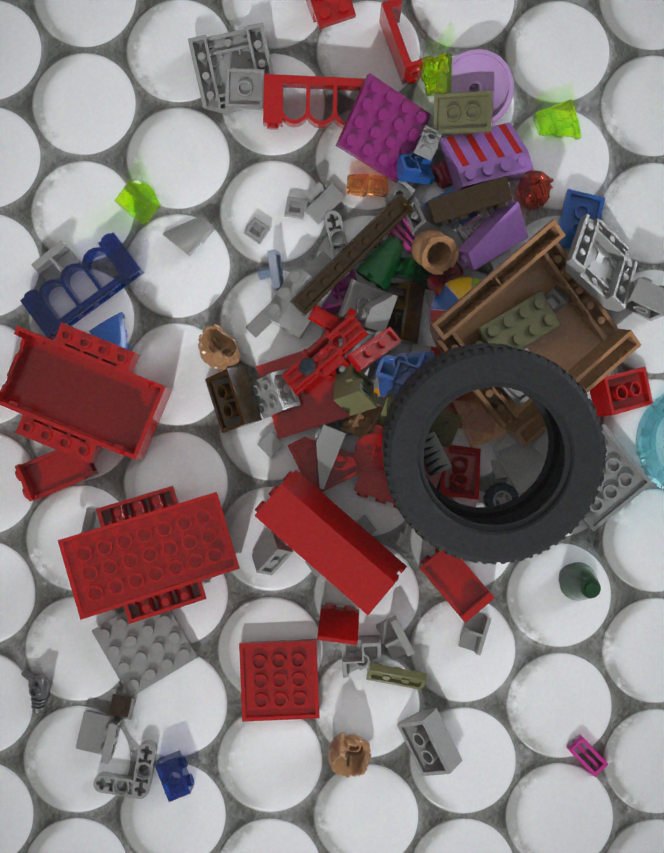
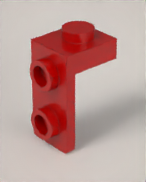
(326, 319)

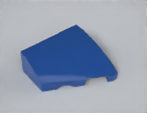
(414, 169)
(112, 330)
(398, 368)

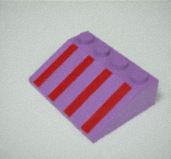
(485, 156)

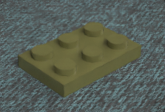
(463, 112)

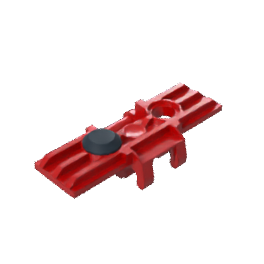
(329, 358)

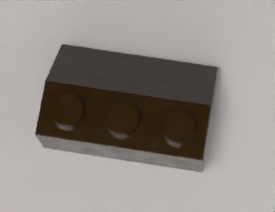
(407, 310)
(233, 398)

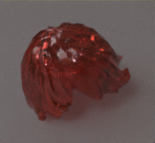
(534, 189)

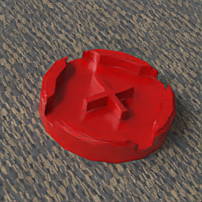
(369, 452)

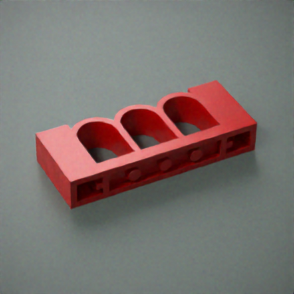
(273, 98)

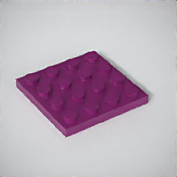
(382, 127)

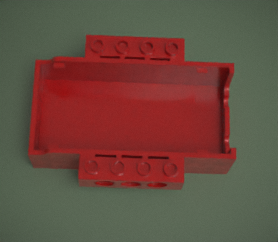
(82, 395)
(148, 555)

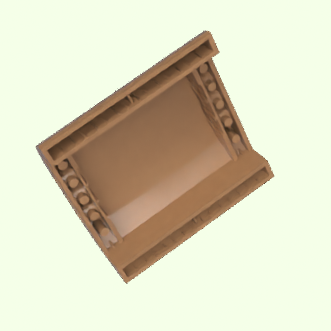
(583, 345)

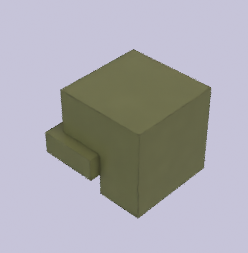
(354, 391)

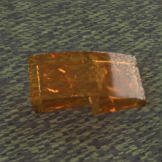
(366, 184)

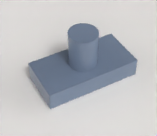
(274, 270)

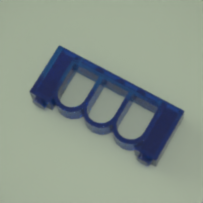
(38, 302)

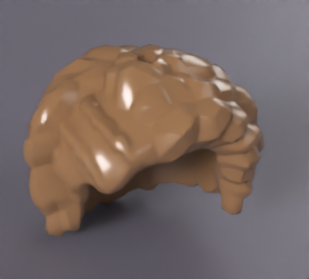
(218, 348)
(349, 755)

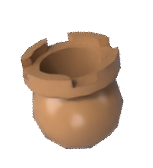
(434, 251)

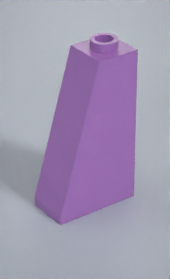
(495, 236)

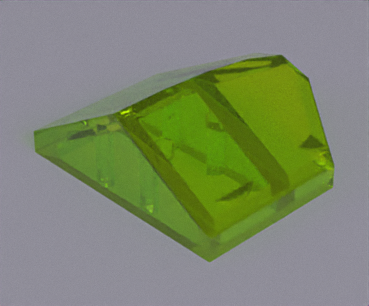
(138, 201)

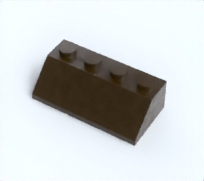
(469, 200)

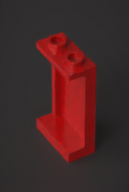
(389, 17)
(52, 473)
(456, 583)

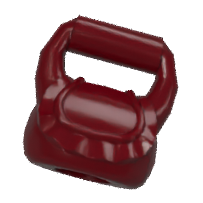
(442, 175)

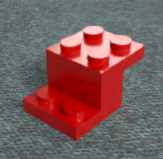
(330, 11)

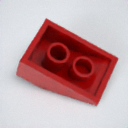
(621, 392)
(463, 478)
(338, 624)

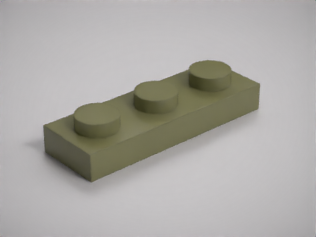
(396, 676)

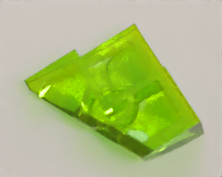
(437, 74)
(558, 121)

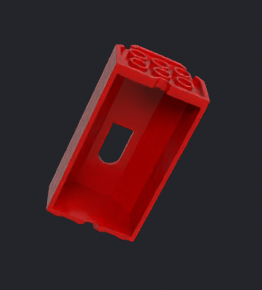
(330, 541)

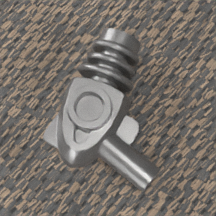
(38, 690)

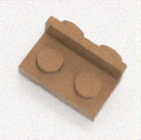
(363, 422)

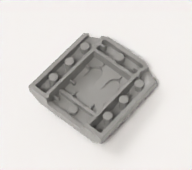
(233, 49)
(601, 263)

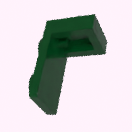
(409, 269)

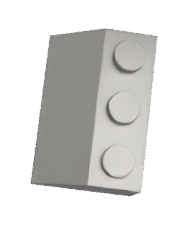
(283, 312)
(430, 743)

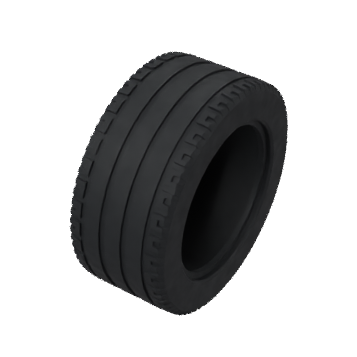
(547, 507)

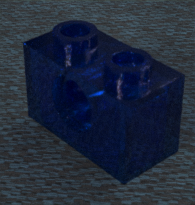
(174, 787)

